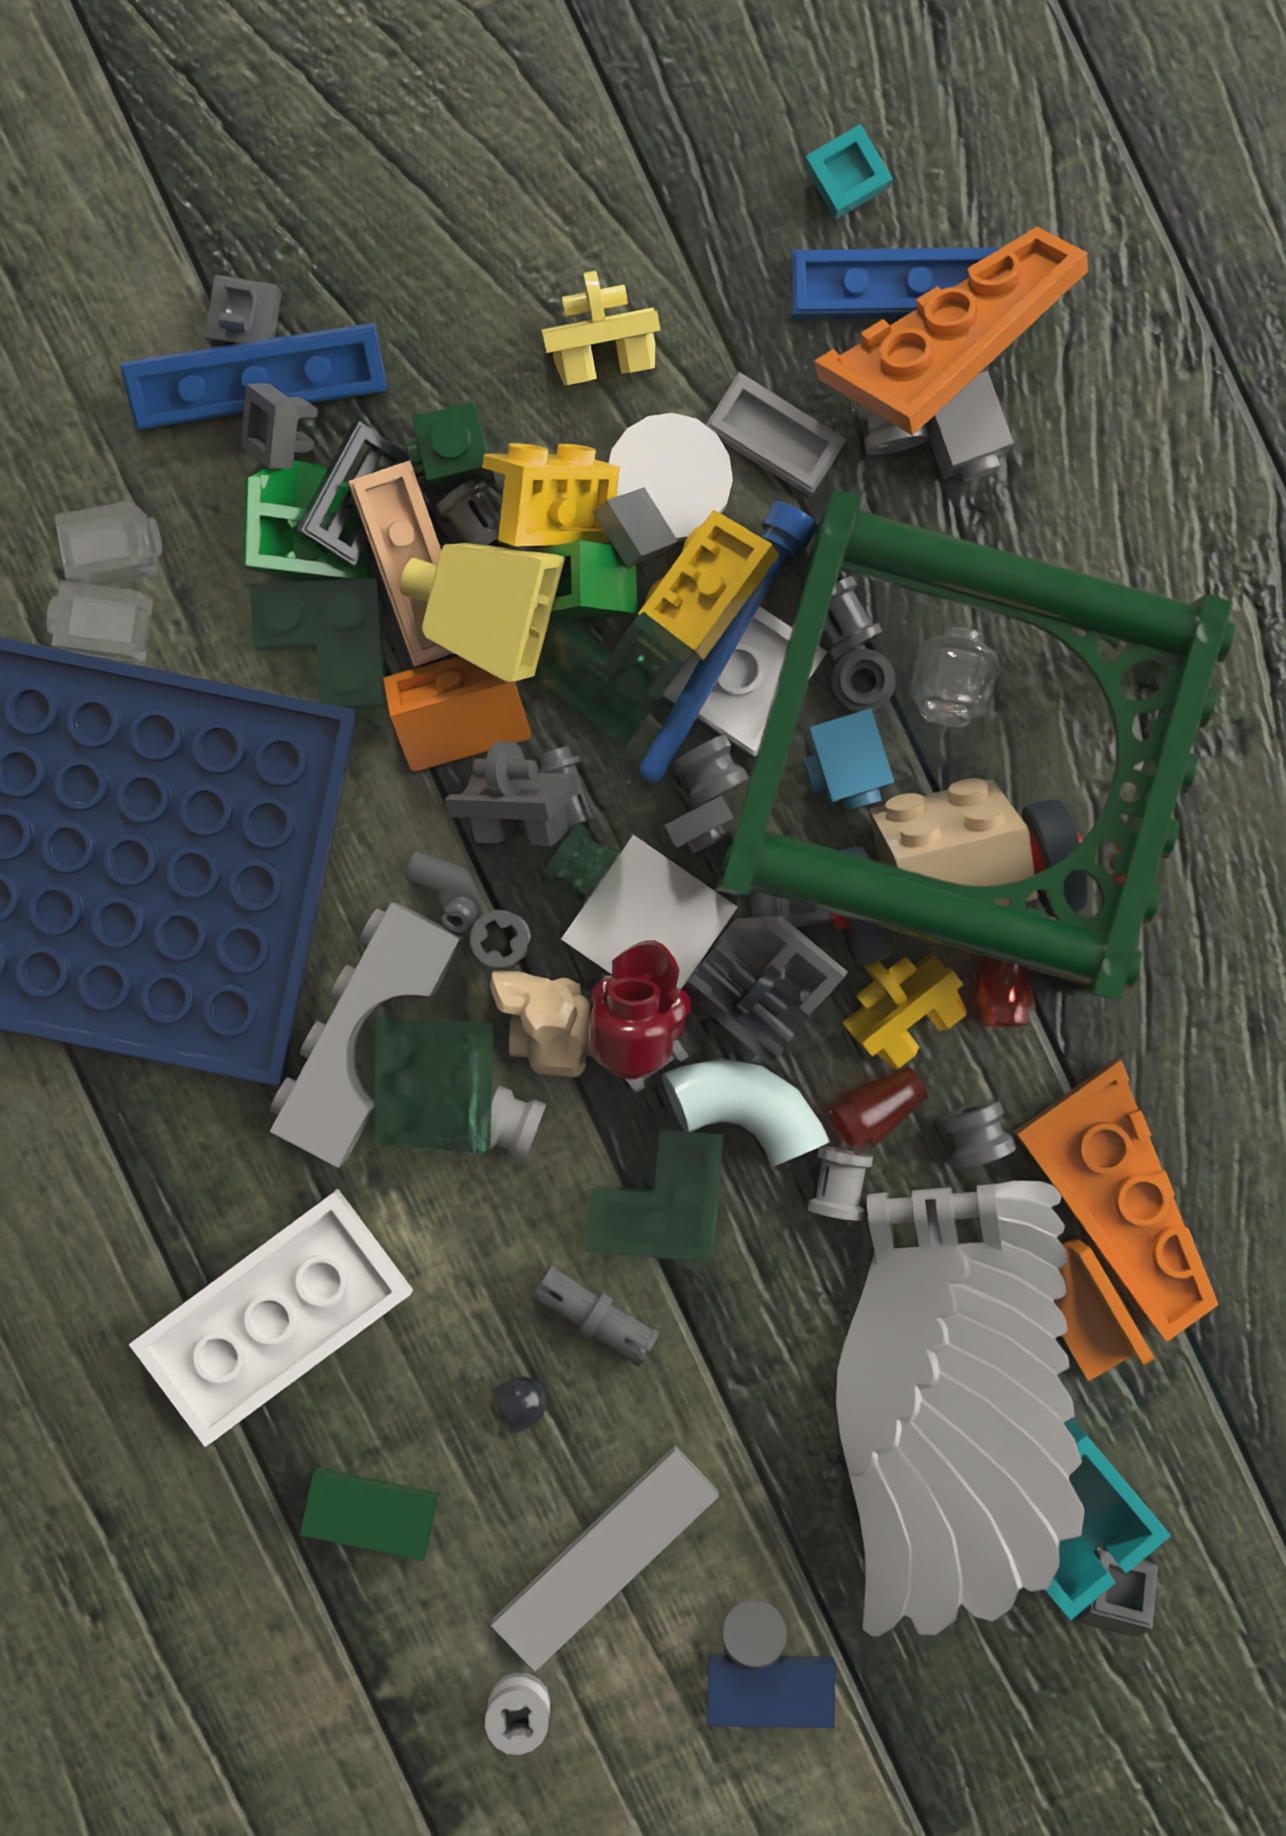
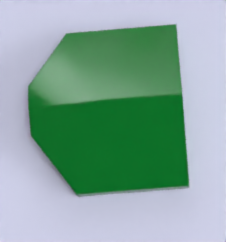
(272, 510)

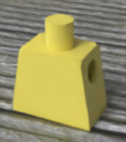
(487, 604)

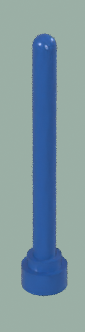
(788, 532)

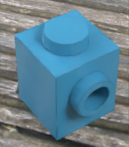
(847, 761)

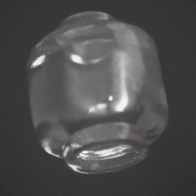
(954, 677)

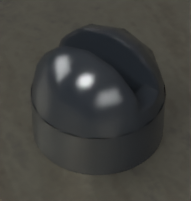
(521, 1402)

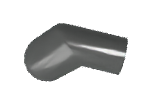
(454, 888)

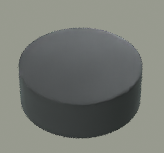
(754, 1635)

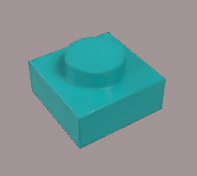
(847, 171)

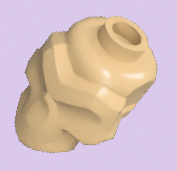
(546, 1022)

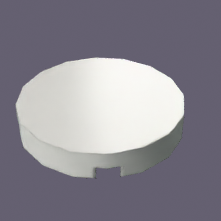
(679, 467)

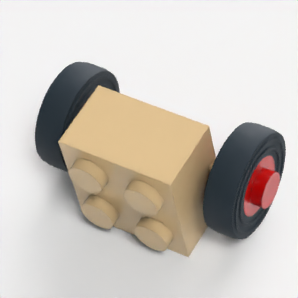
(967, 840)

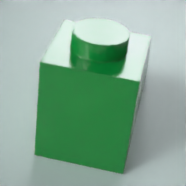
(592, 582)

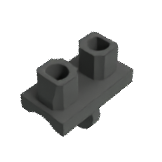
(510, 789)

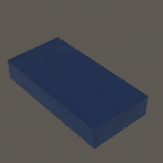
(786, 1694)

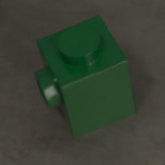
(449, 448)

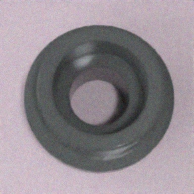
(867, 661)

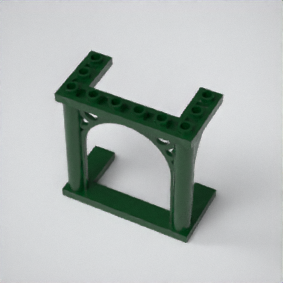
(1179, 657)

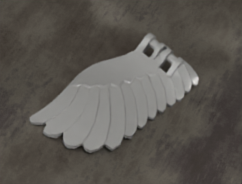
(959, 1406)

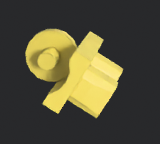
(630, 331)

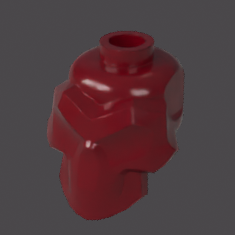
(638, 1011)

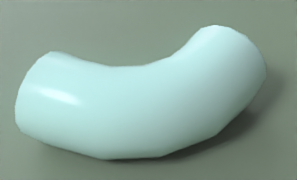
(746, 1097)

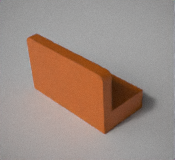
(452, 712)
(1096, 1319)

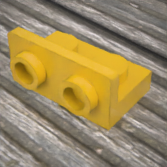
(552, 495)
(709, 582)

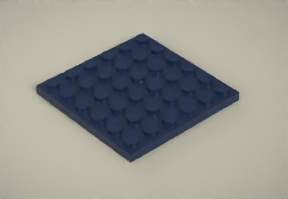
(161, 858)

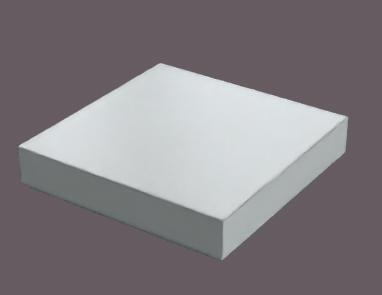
(747, 683)
(649, 900)

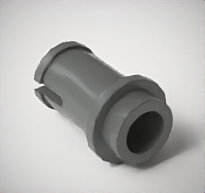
(562, 761)

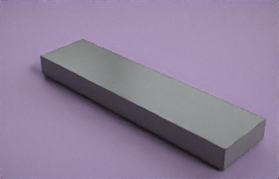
(604, 1558)

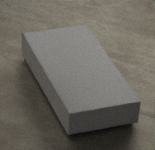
(775, 434)

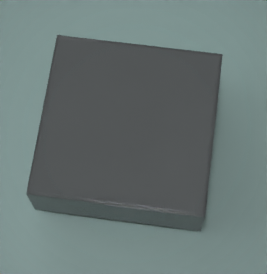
(635, 526)

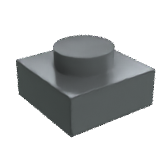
(700, 826)

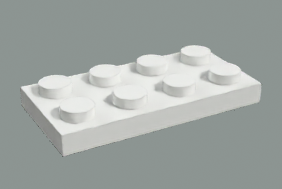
(271, 1317)

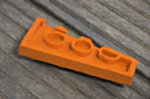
(955, 332)
(1111, 1180)

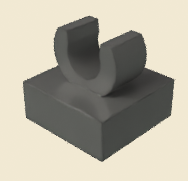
(242, 311)
(271, 425)

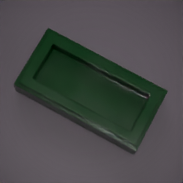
(369, 1513)

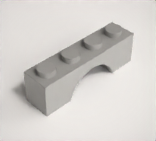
(328, 1103)

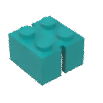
(1110, 1518)

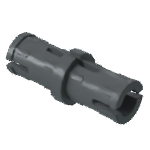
(595, 1315)

